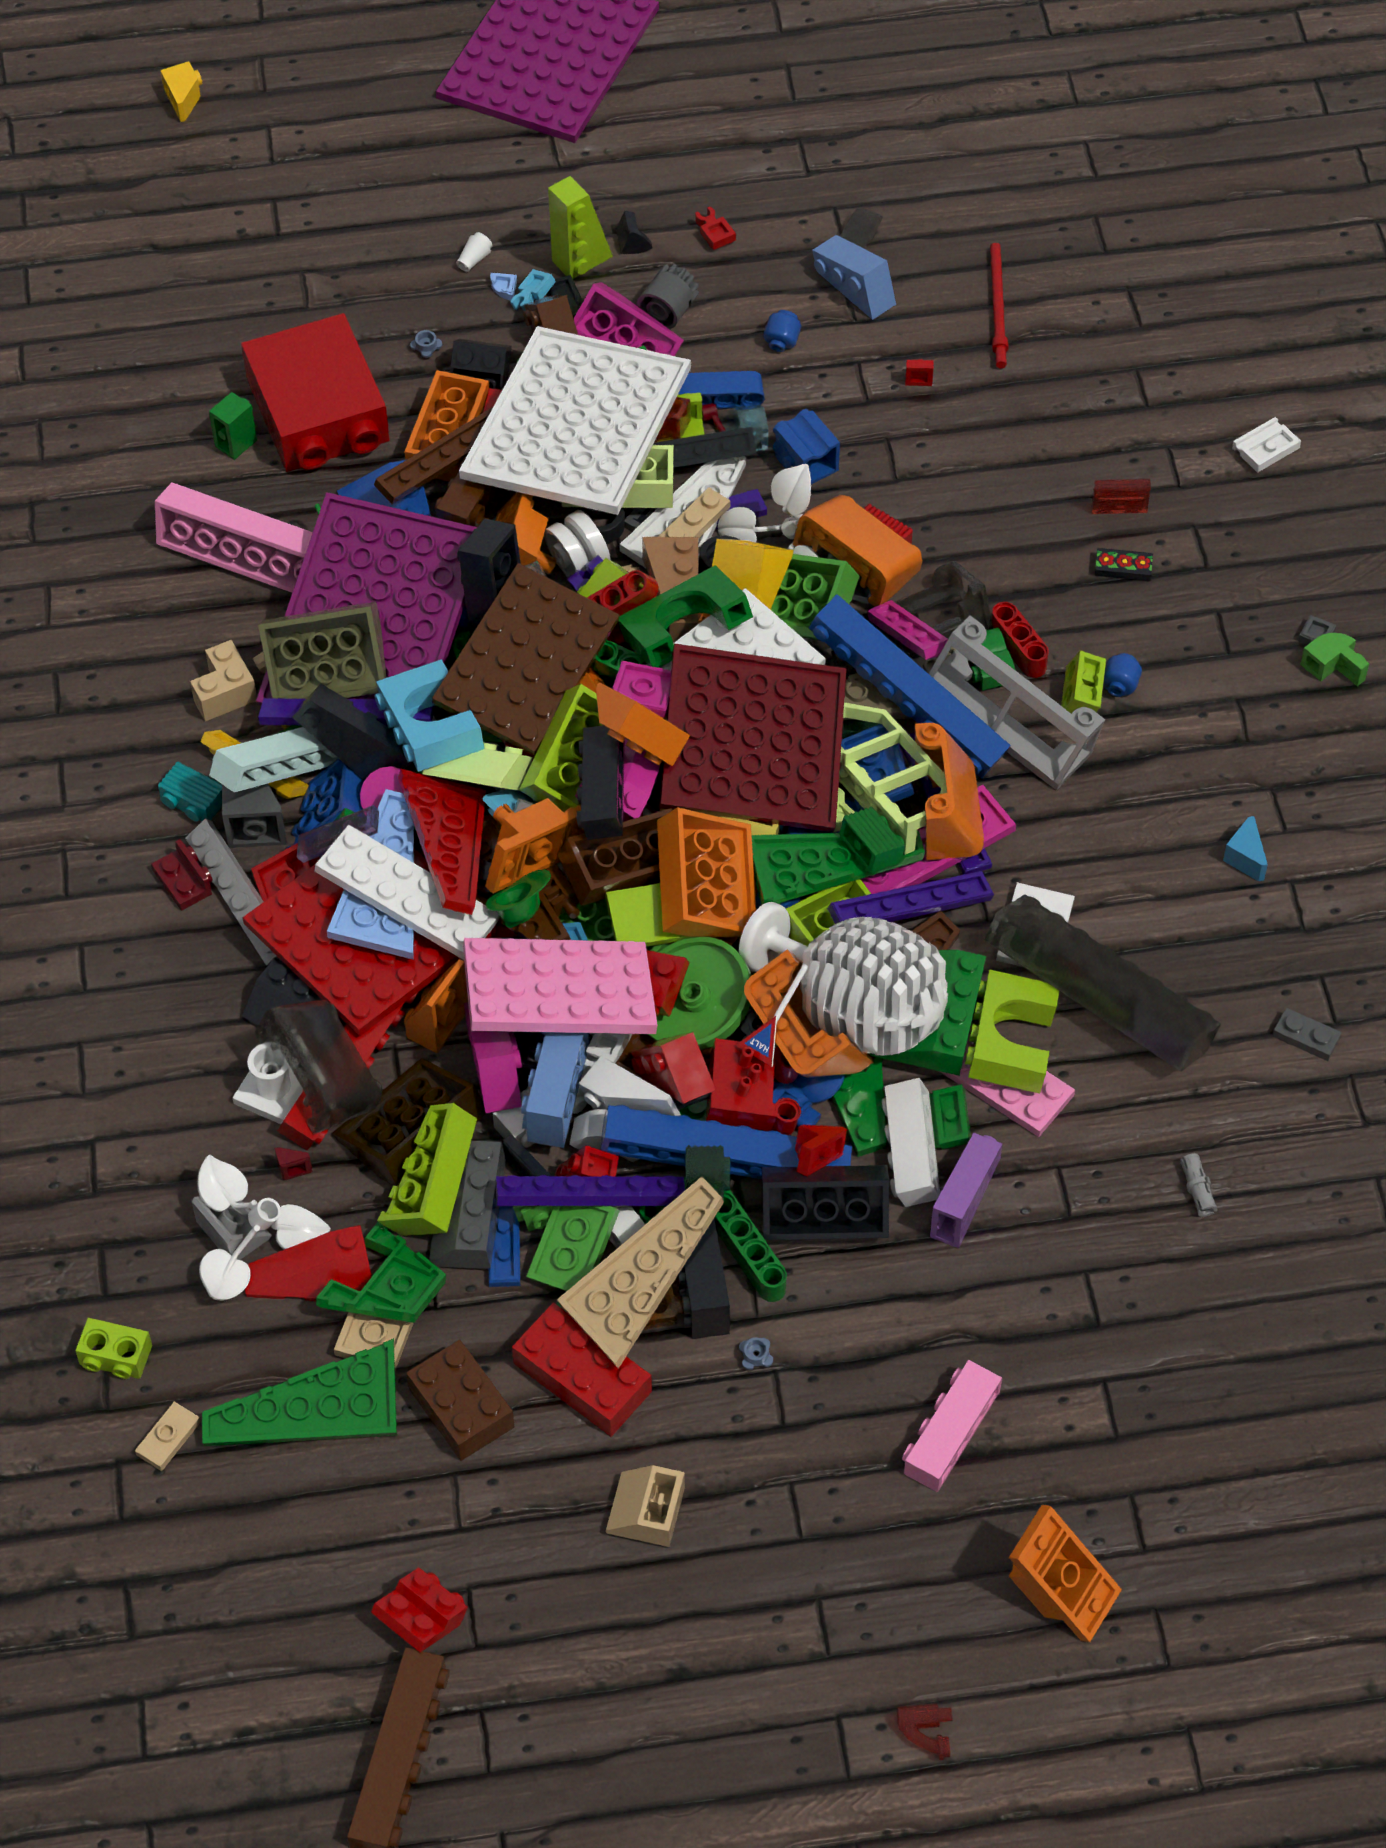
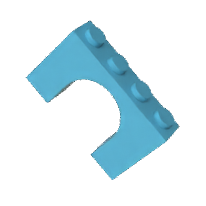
(423, 741)

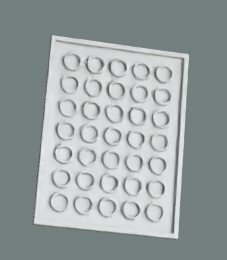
(576, 420)

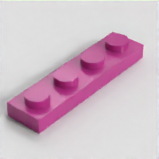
(908, 629)

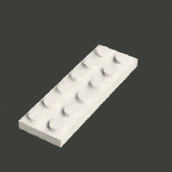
(400, 890)

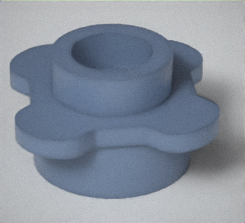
(426, 343)
(756, 1345)

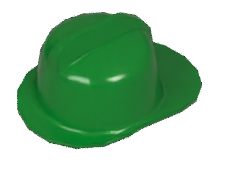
(520, 899)

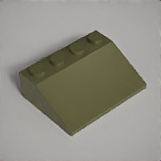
(326, 648)

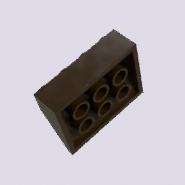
(388, 1133)

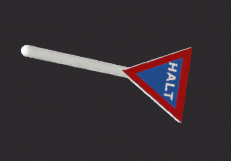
(763, 1039)

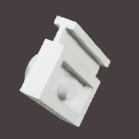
(1266, 444)

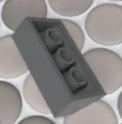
(475, 1212)

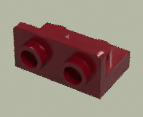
(183, 876)

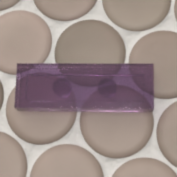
(318, 841)

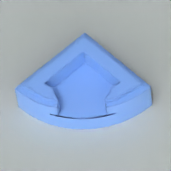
(504, 285)

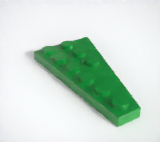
(807, 863)
(862, 1109)
(325, 1403)

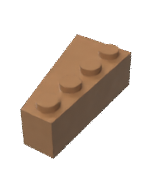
(670, 564)

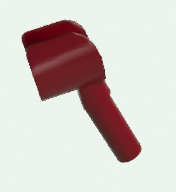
(710, 412)

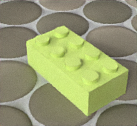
(654, 482)

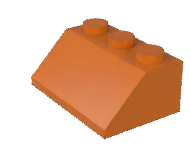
(639, 726)

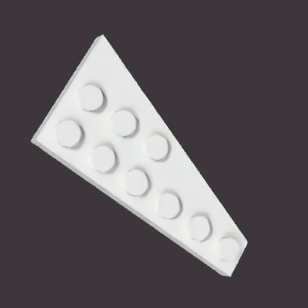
(718, 475)

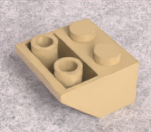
(647, 1504)

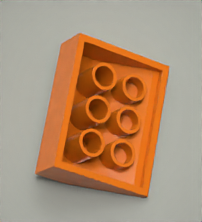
(705, 874)

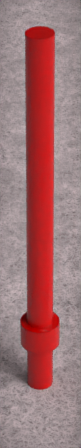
(1000, 341)

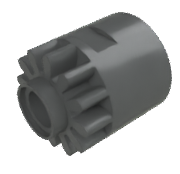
(669, 295)

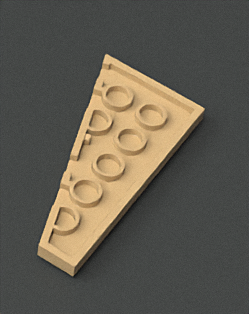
(630, 1283)

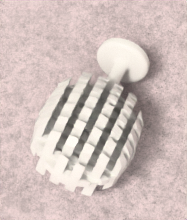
(860, 979)

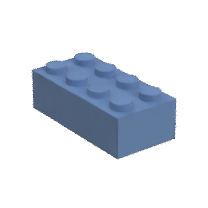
(554, 1087)

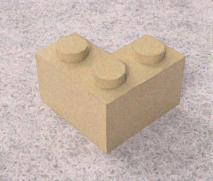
(227, 684)

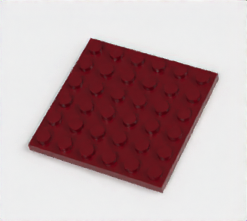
(758, 738)

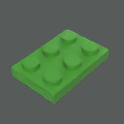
(572, 1244)

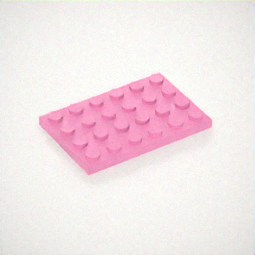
(559, 986)

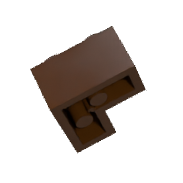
(551, 313)

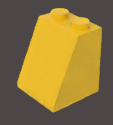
(753, 566)

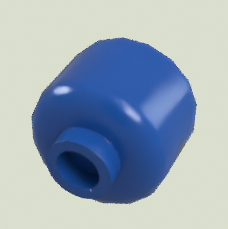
(782, 330)
(1122, 674)

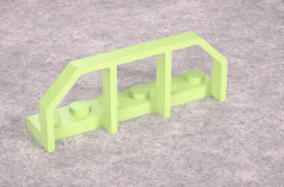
(872, 793)

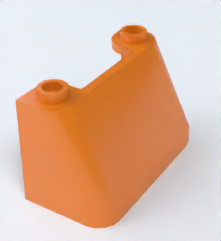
(864, 542)
(955, 816)
(805, 1047)

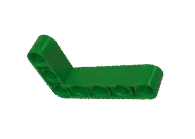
(743, 1247)

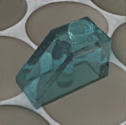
(754, 417)

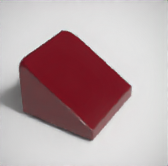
(292, 1163)

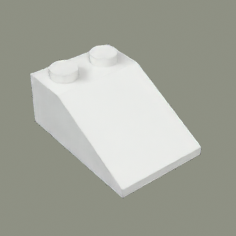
(613, 1086)

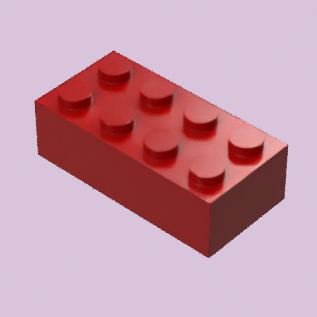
(578, 1371)

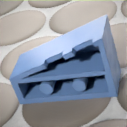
(856, 274)

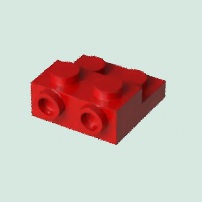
(279, 871)
(666, 979)
(421, 1609)

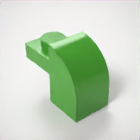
(1334, 653)

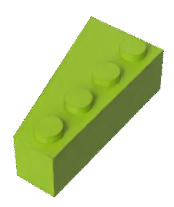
(575, 229)
(432, 1173)

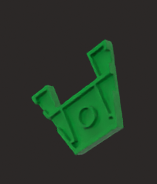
(396, 1290)

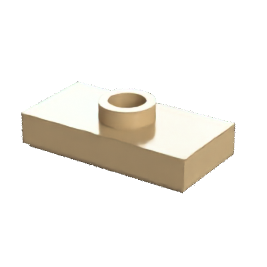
(167, 1436)

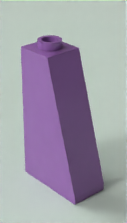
(964, 1190)

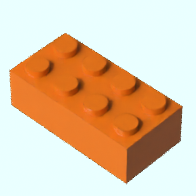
(447, 406)

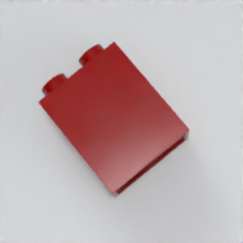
(316, 393)

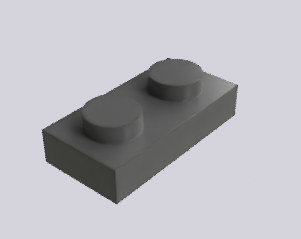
(1307, 1034)

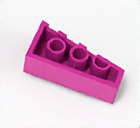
(496, 1065)

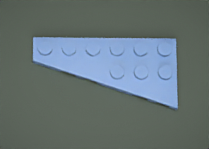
(359, 921)

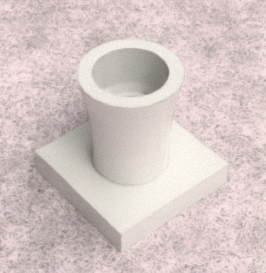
(269, 1086)

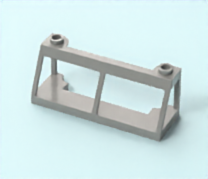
(1049, 764)

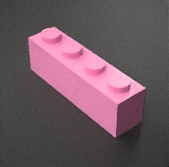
(952, 1425)

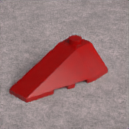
(309, 1266)

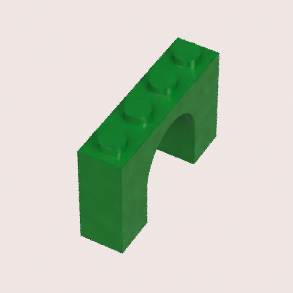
(705, 593)

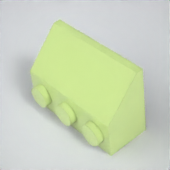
(487, 767)

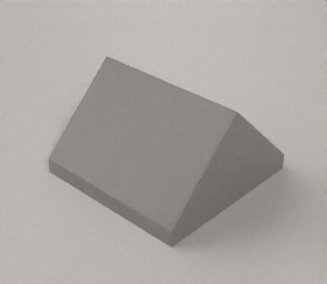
(228, 1227)

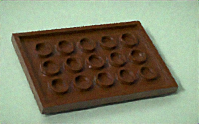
(525, 658)

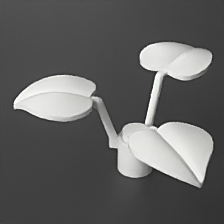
(788, 488)
(224, 1186)

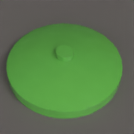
(711, 994)

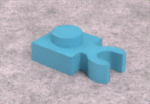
(533, 287)

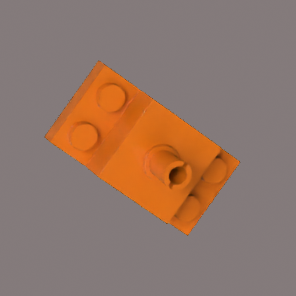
(529, 529)
(529, 841)
(1062, 1575)

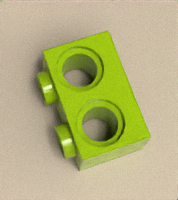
(1083, 682)
(117, 1341)

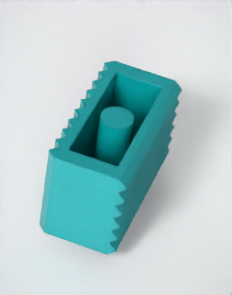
(191, 792)

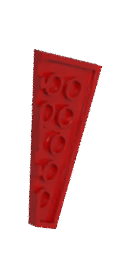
(450, 833)

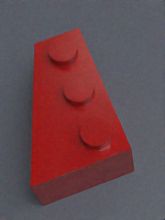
(675, 1067)

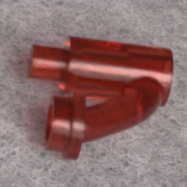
(921, 1717)

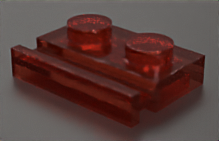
(1121, 496)

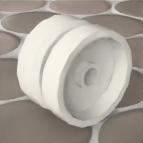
(575, 542)

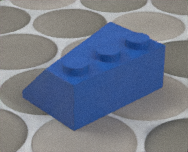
(327, 796)

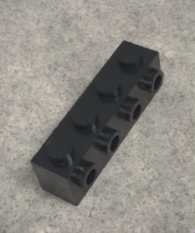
(602, 784)

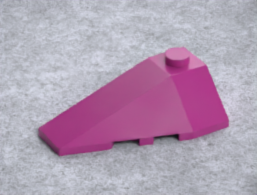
(617, 320)
(638, 782)

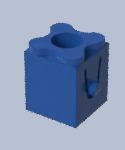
(808, 442)

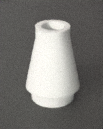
(475, 250)

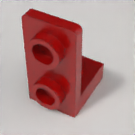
(589, 1162)

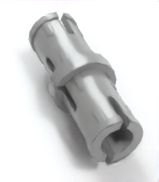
(1198, 1185)

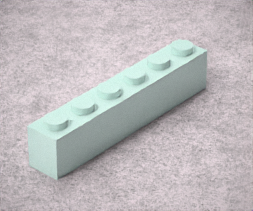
(269, 759)

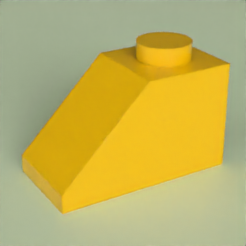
(182, 88)

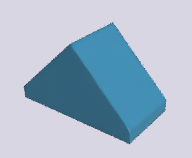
(1246, 851)

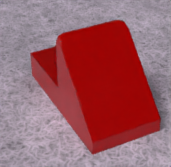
(818, 1146)

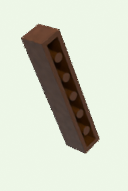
(397, 1751)

